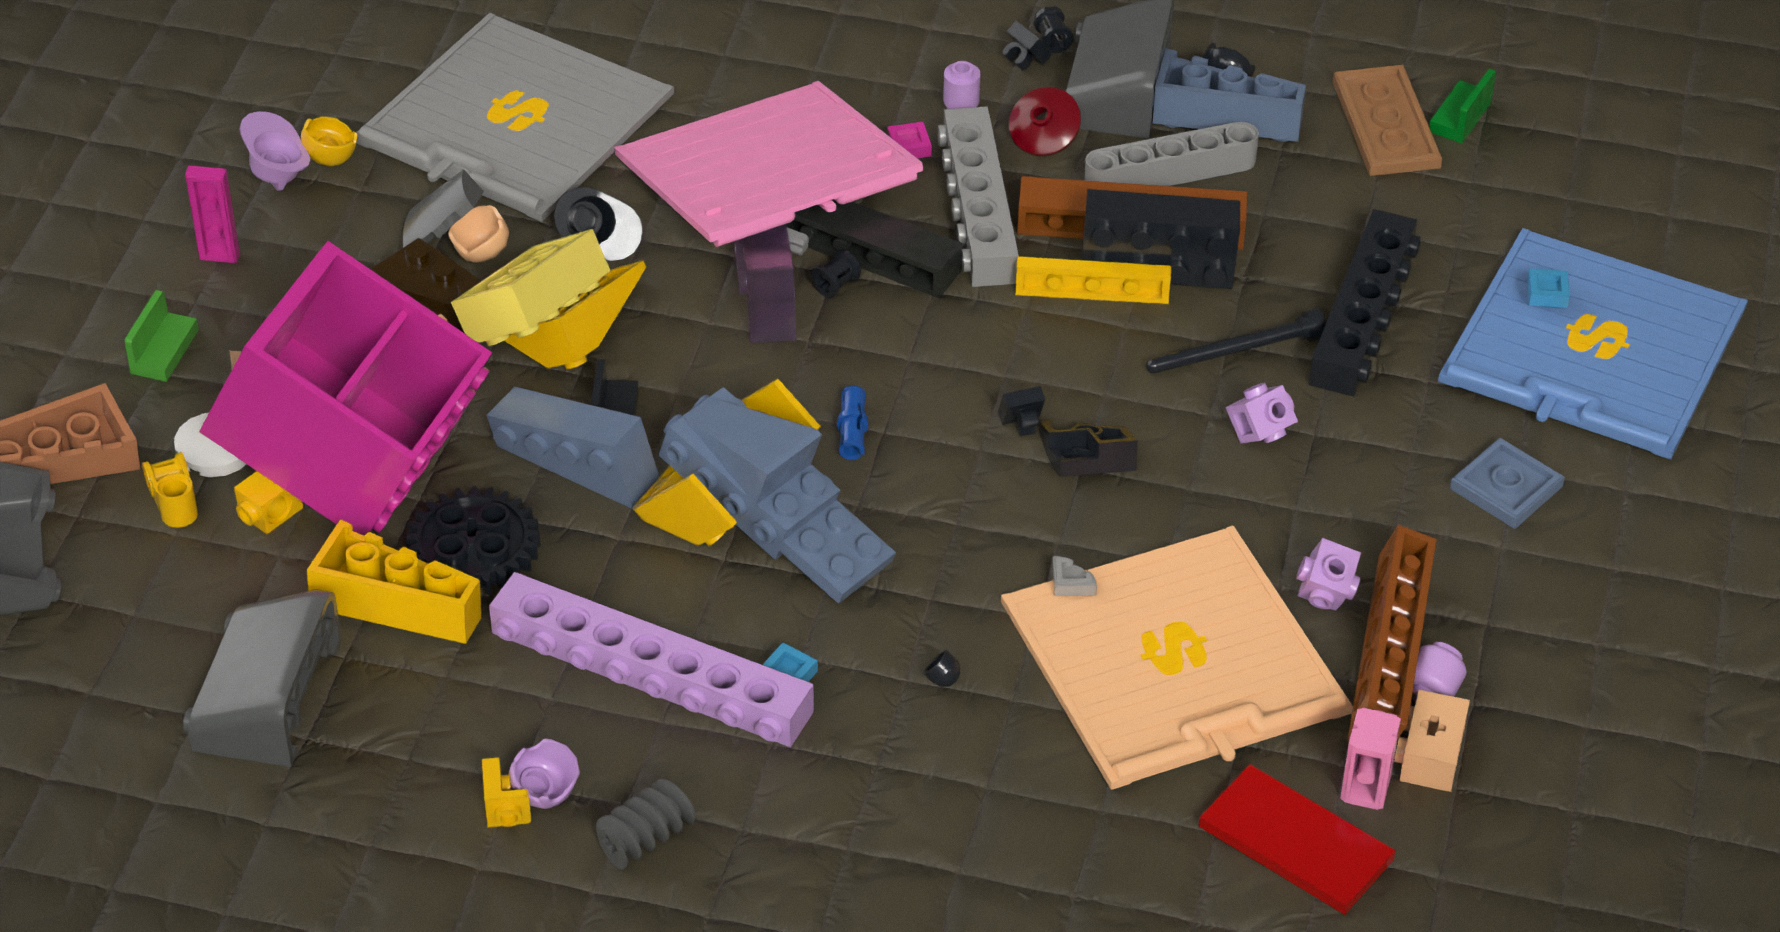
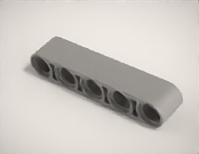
(1177, 157)

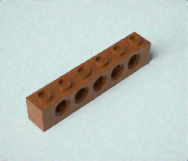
(1395, 625)

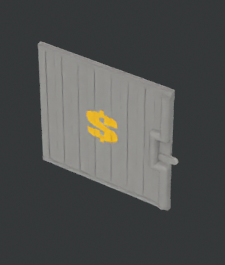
(515, 115)

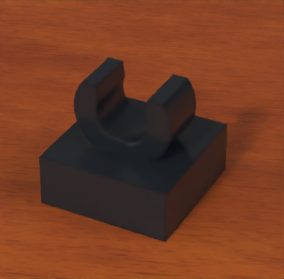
(1026, 44)
(1023, 408)

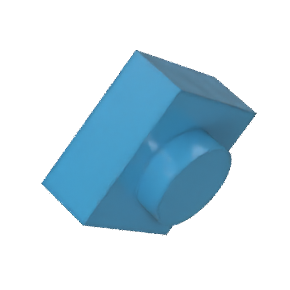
(1548, 288)
(792, 662)

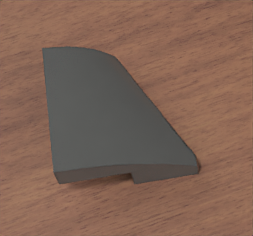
(441, 209)

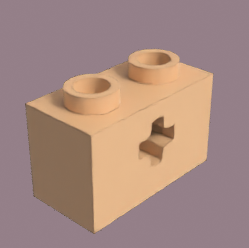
(1433, 740)

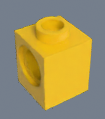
(264, 503)

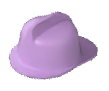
(273, 148)

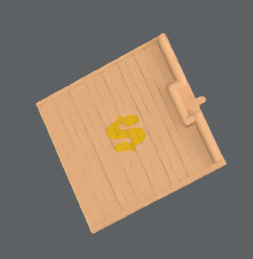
(1176, 658)

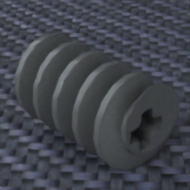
(642, 820)

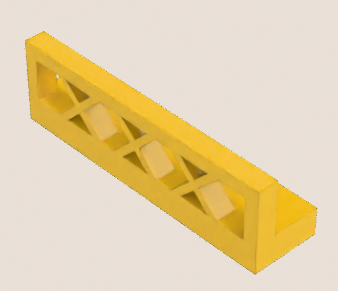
(1093, 280)

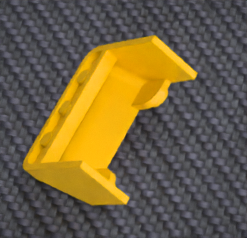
(686, 505)

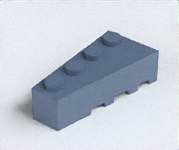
(577, 441)

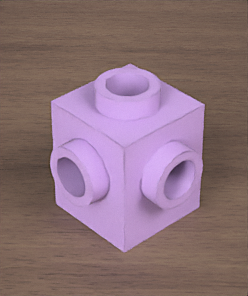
(1262, 414)
(1329, 575)

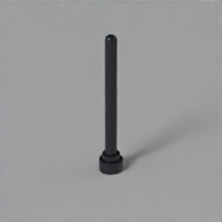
(1307, 326)

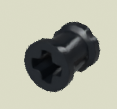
(1051, 31)
(835, 273)

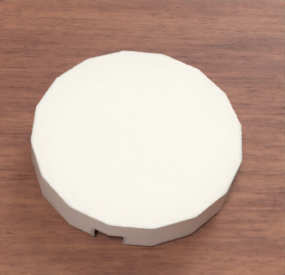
(202, 453)

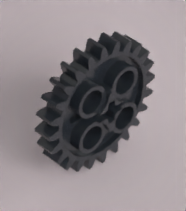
(477, 535)

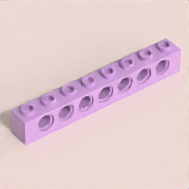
(652, 659)

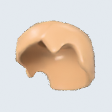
(479, 234)

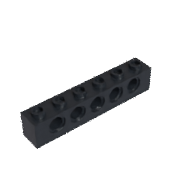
(1364, 303)

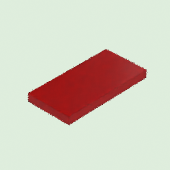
(1297, 839)

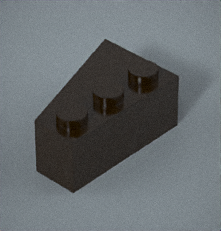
(428, 278)

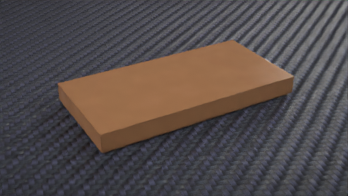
(1386, 120)

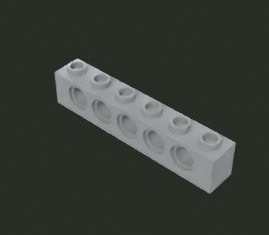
(979, 196)

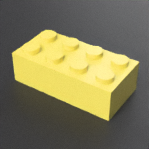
(531, 288)

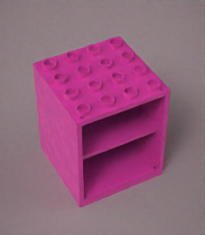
(346, 392)

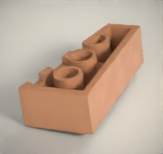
(71, 437)

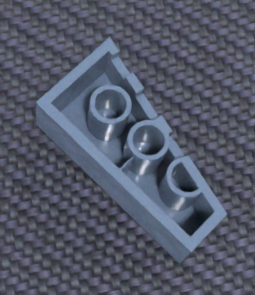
(1205, 96)

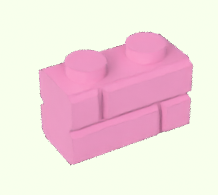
(1370, 758)

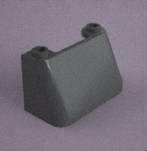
(1120, 66)
(23, 503)
(262, 676)

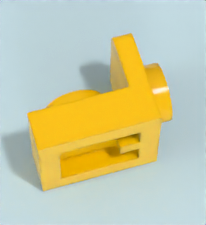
(502, 804)

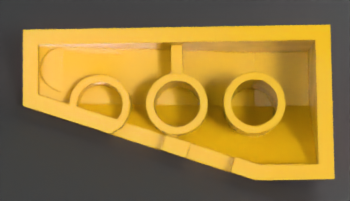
(580, 325)

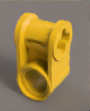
(172, 490)

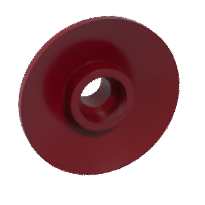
(1046, 135)

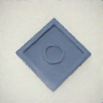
(1507, 483)

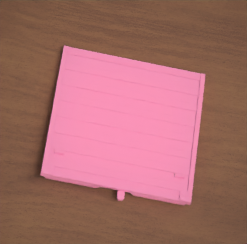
(769, 161)

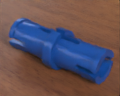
(852, 423)

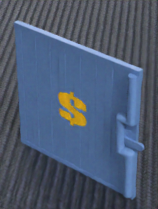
(1615, 362)

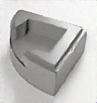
(1072, 579)

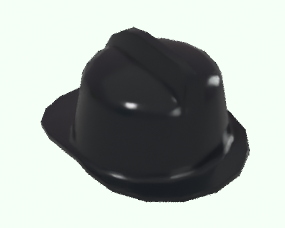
(612, 221)

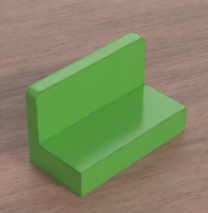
(158, 339)

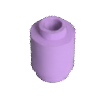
(961, 85)

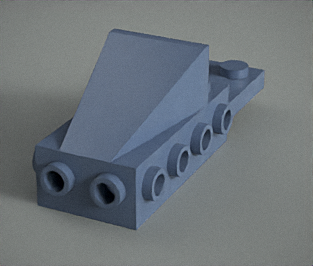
(768, 485)

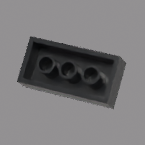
(1154, 229)

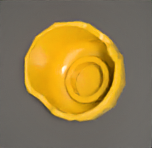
(328, 141)

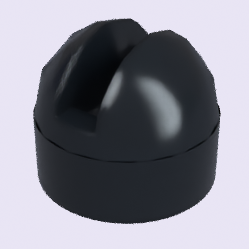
(943, 669)

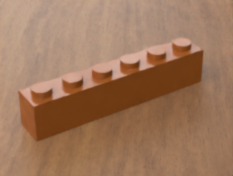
(1058, 205)

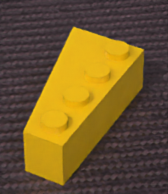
(395, 586)

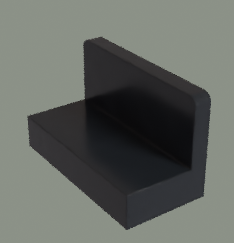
(614, 394)

